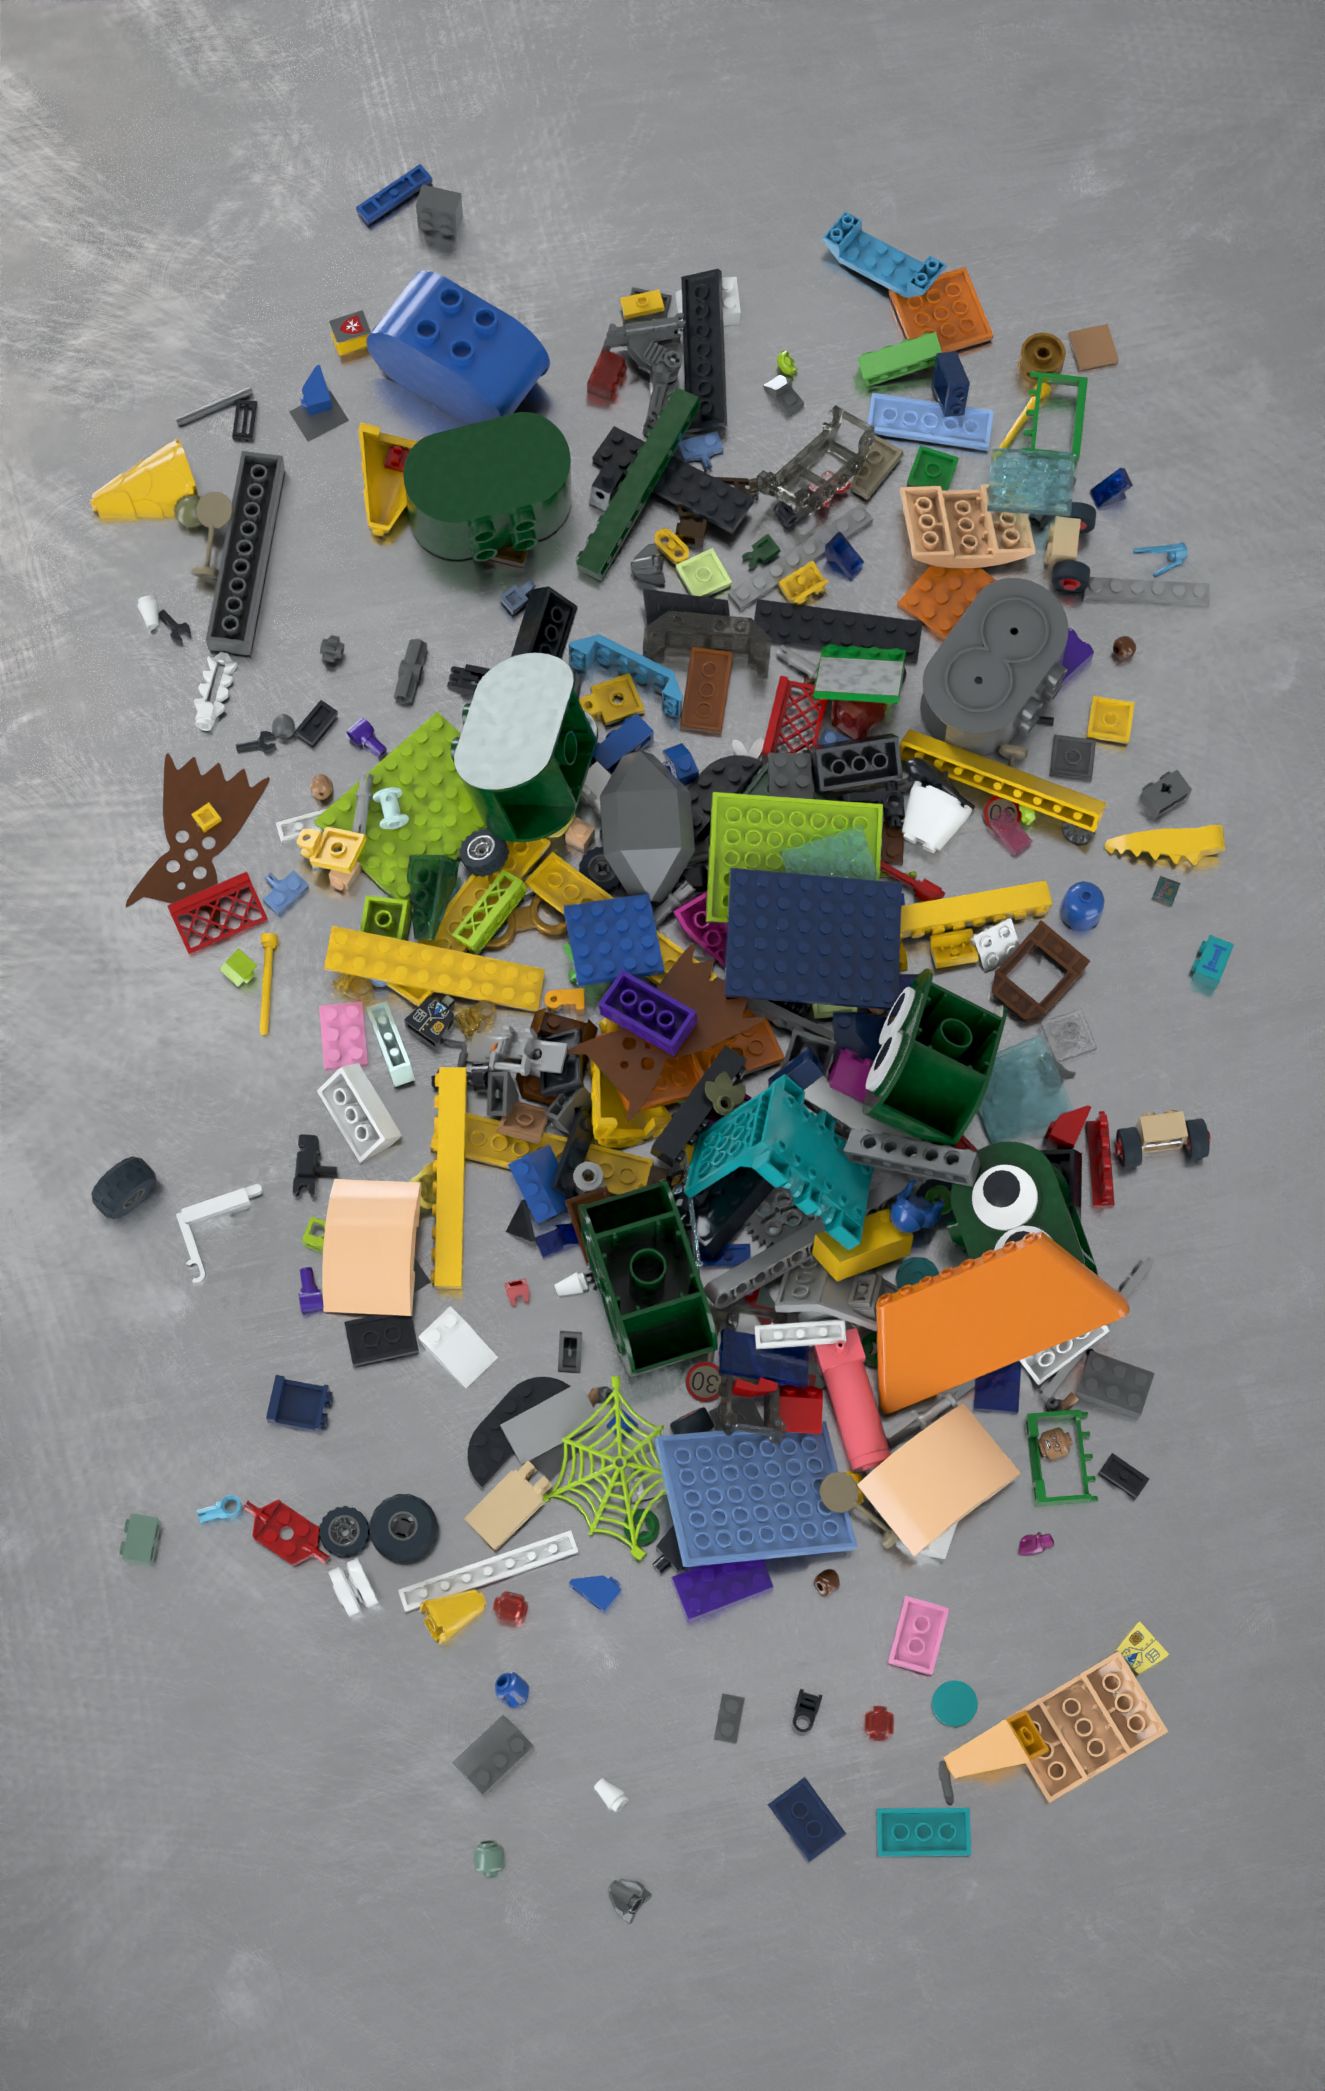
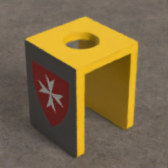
(350, 332)

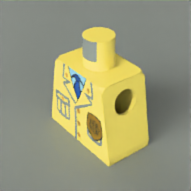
(1141, 1650)

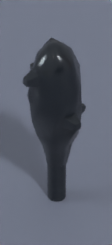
(928, 774)

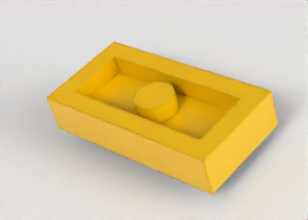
(641, 304)

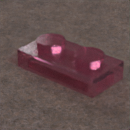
(1010, 831)

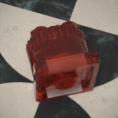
(856, 717)

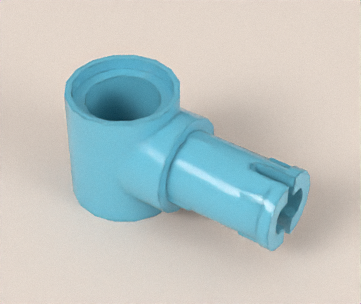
(219, 1510)

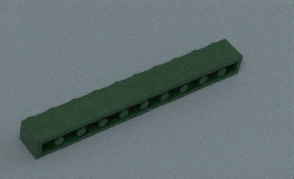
(638, 483)

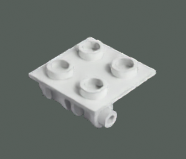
(996, 944)
(646, 1482)

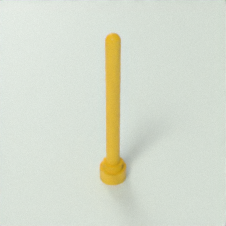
(1045, 390)
(269, 942)

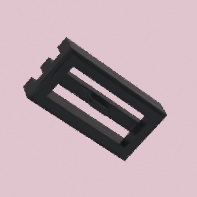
(243, 435)

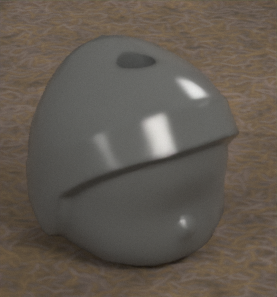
(283, 726)

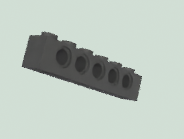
(941, 1169)

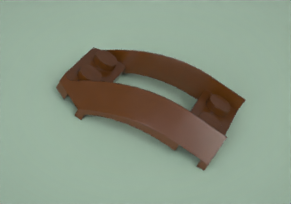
(1059, 950)
(550, 1024)

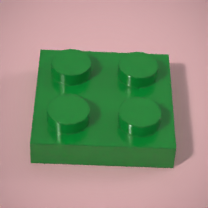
(932, 469)

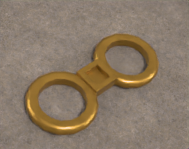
(525, 919)

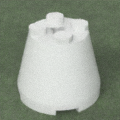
(932, 817)

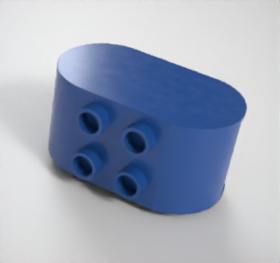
(457, 350)

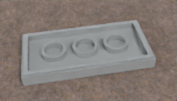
(548, 1423)

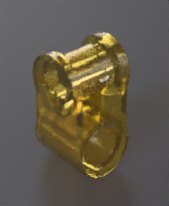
(350, 986)
(475, 1018)

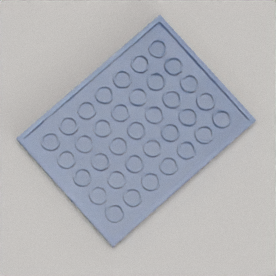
(751, 1496)

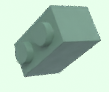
(140, 1539)

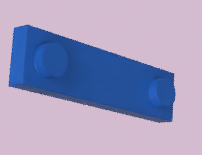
(394, 194)

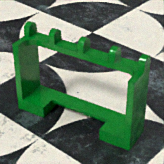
(1081, 383)
(1038, 1483)

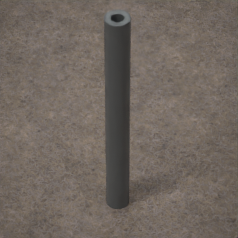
(214, 406)

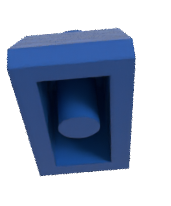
(315, 393)
(683, 763)
(597, 1590)

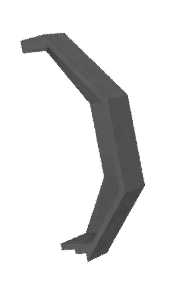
(646, 826)

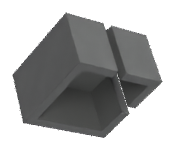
(439, 210)

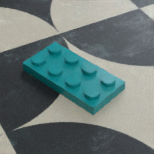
(923, 1832)

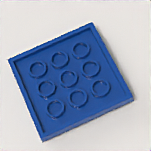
(613, 938)

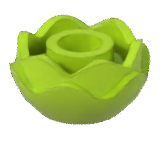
(786, 363)
(1028, 814)

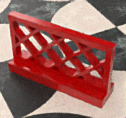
(778, 714)
(208, 896)

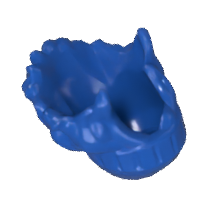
(913, 1212)

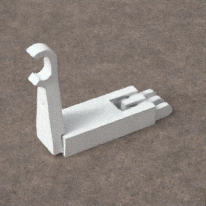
(207, 1210)

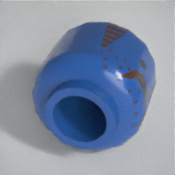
(511, 1689)

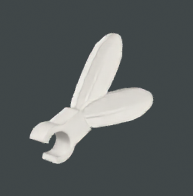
(755, 750)

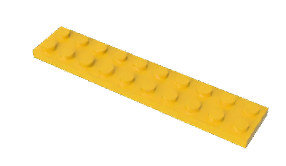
(520, 861)
(564, 885)
(434, 968)
(483, 1144)

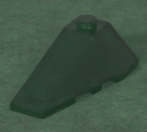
(431, 884)

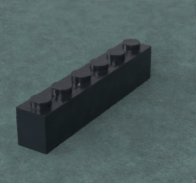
(695, 1110)

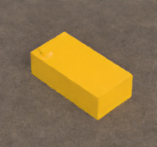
(878, 1246)

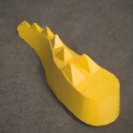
(1172, 842)

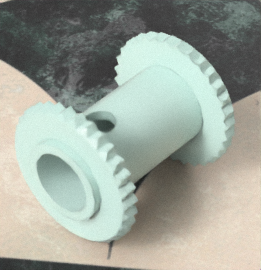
(390, 806)

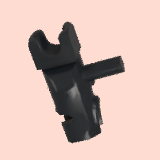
(308, 1166)

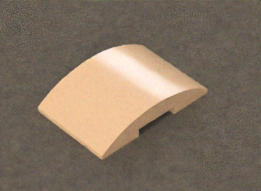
(958, 530)
(370, 1247)
(938, 1478)
(1091, 1726)

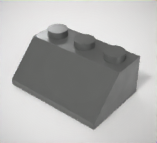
(493, 1755)

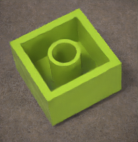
(386, 917)

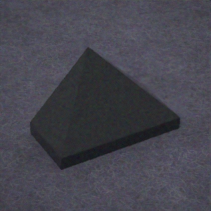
(521, 1225)

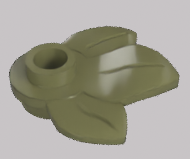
(724, 1091)

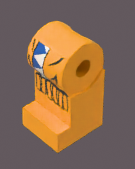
(565, 1000)

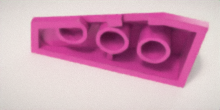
(708, 935)

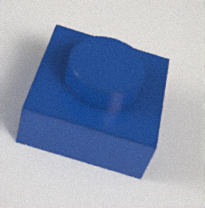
(624, 1426)

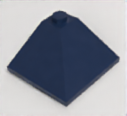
(857, 1032)

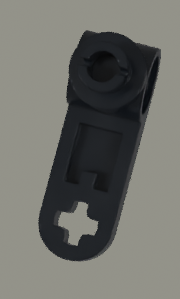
(891, 814)

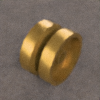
(1042, 354)

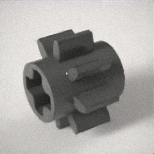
(332, 648)

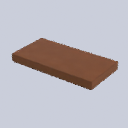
(706, 690)

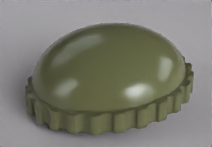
(186, 511)

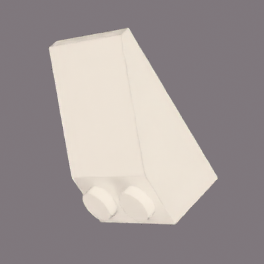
(731, 302)
(457, 1347)

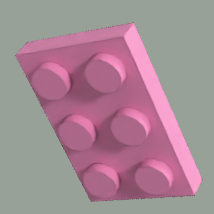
(343, 1035)
(918, 1635)

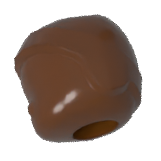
(1124, 647)
(827, 1582)

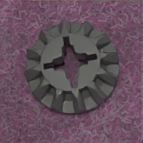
(1079, 836)

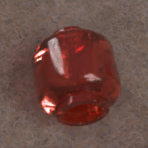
(510, 1607)
(879, 1723)

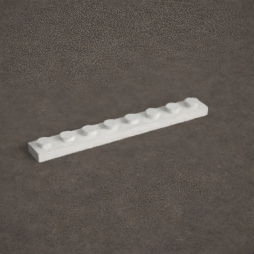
(489, 1570)

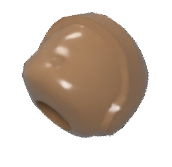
(321, 787)

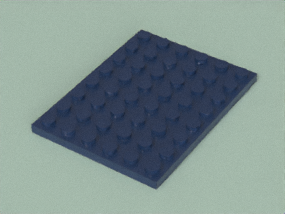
(813, 939)

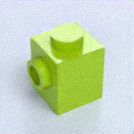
(239, 968)

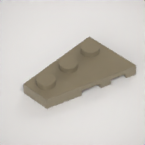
(876, 467)

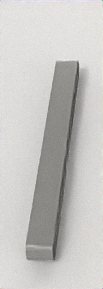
(790, 1251)

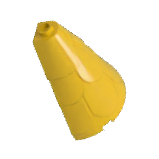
(148, 487)
(384, 487)
(610, 1116)

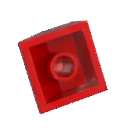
(1066, 1129)
(801, 1408)

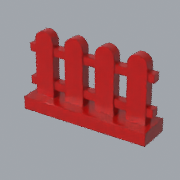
(1100, 1162)

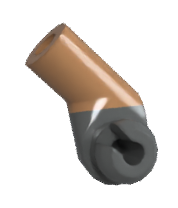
(599, 1394)
(1062, 1405)

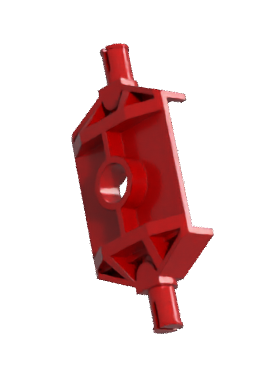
(274, 1518)

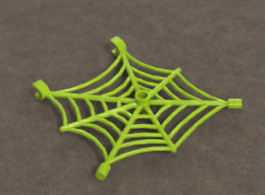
(636, 1550)

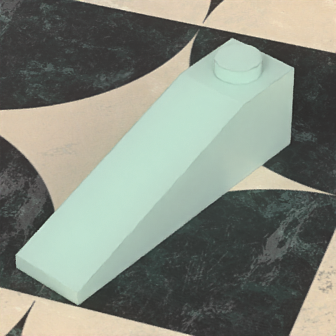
(390, 1044)

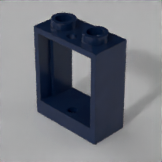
(950, 384)
(802, 1070)

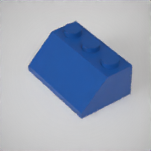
(534, 1177)

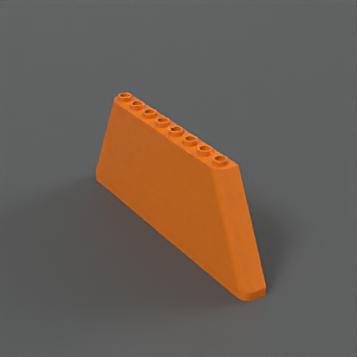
(986, 1317)

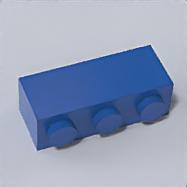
(627, 739)

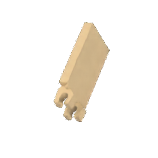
(508, 1506)

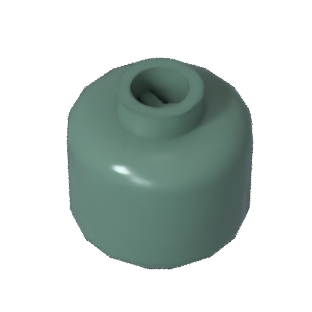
(489, 1858)

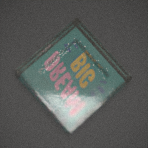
(1166, 889)

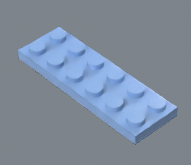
(925, 422)

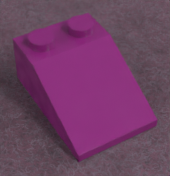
(849, 1074)

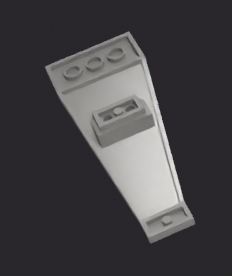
(814, 1289)

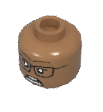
(1055, 1443)

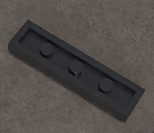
(573, 1154)

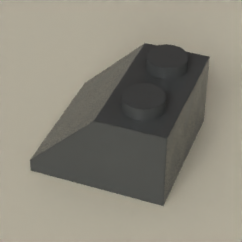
(820, 1046)

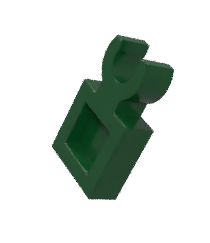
(763, 550)

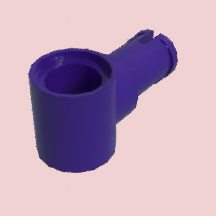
(363, 733)
(310, 1295)

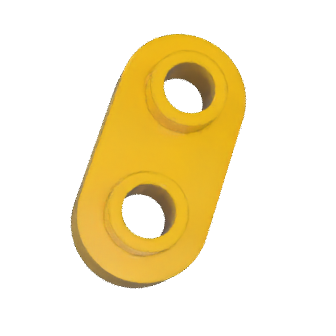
(672, 547)

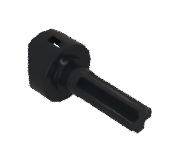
(477, 1077)

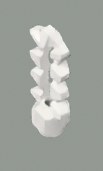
(206, 710)

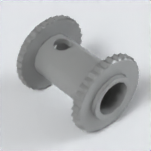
(585, 1171)

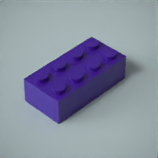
(648, 1013)
(720, 1586)

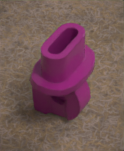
(1035, 1543)

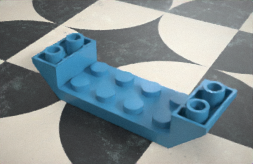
(879, 260)
(625, 661)

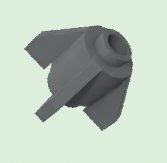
(647, 565)
(627, 1897)

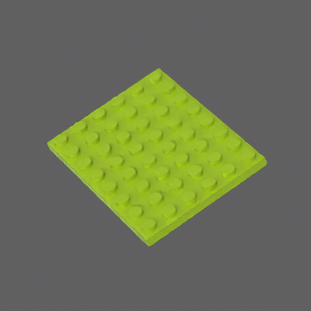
(431, 797)
(756, 828)

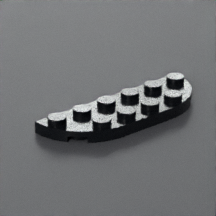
(723, 776)
(488, 1444)

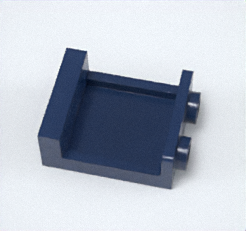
(299, 1404)

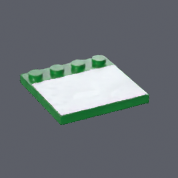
(860, 674)

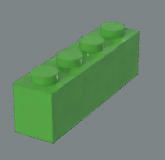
(899, 359)

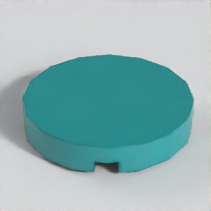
(913, 1270)
(954, 1703)

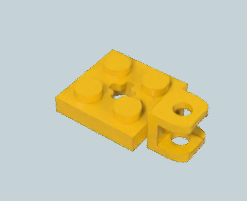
(601, 699)
(322, 848)

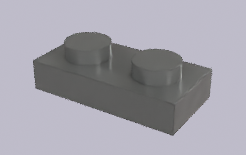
(729, 1718)

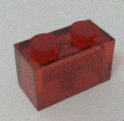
(606, 375)

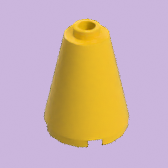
(451, 1613)

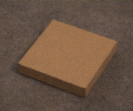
(1093, 347)
(524, 1122)

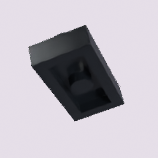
(316, 722)
(1124, 1475)

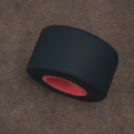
(693, 1422)

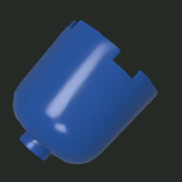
(1082, 906)

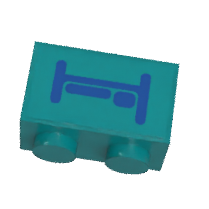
(1212, 961)

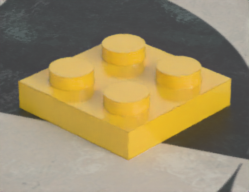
(1110, 719)

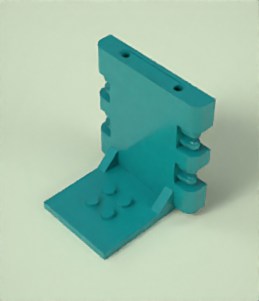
(791, 1151)

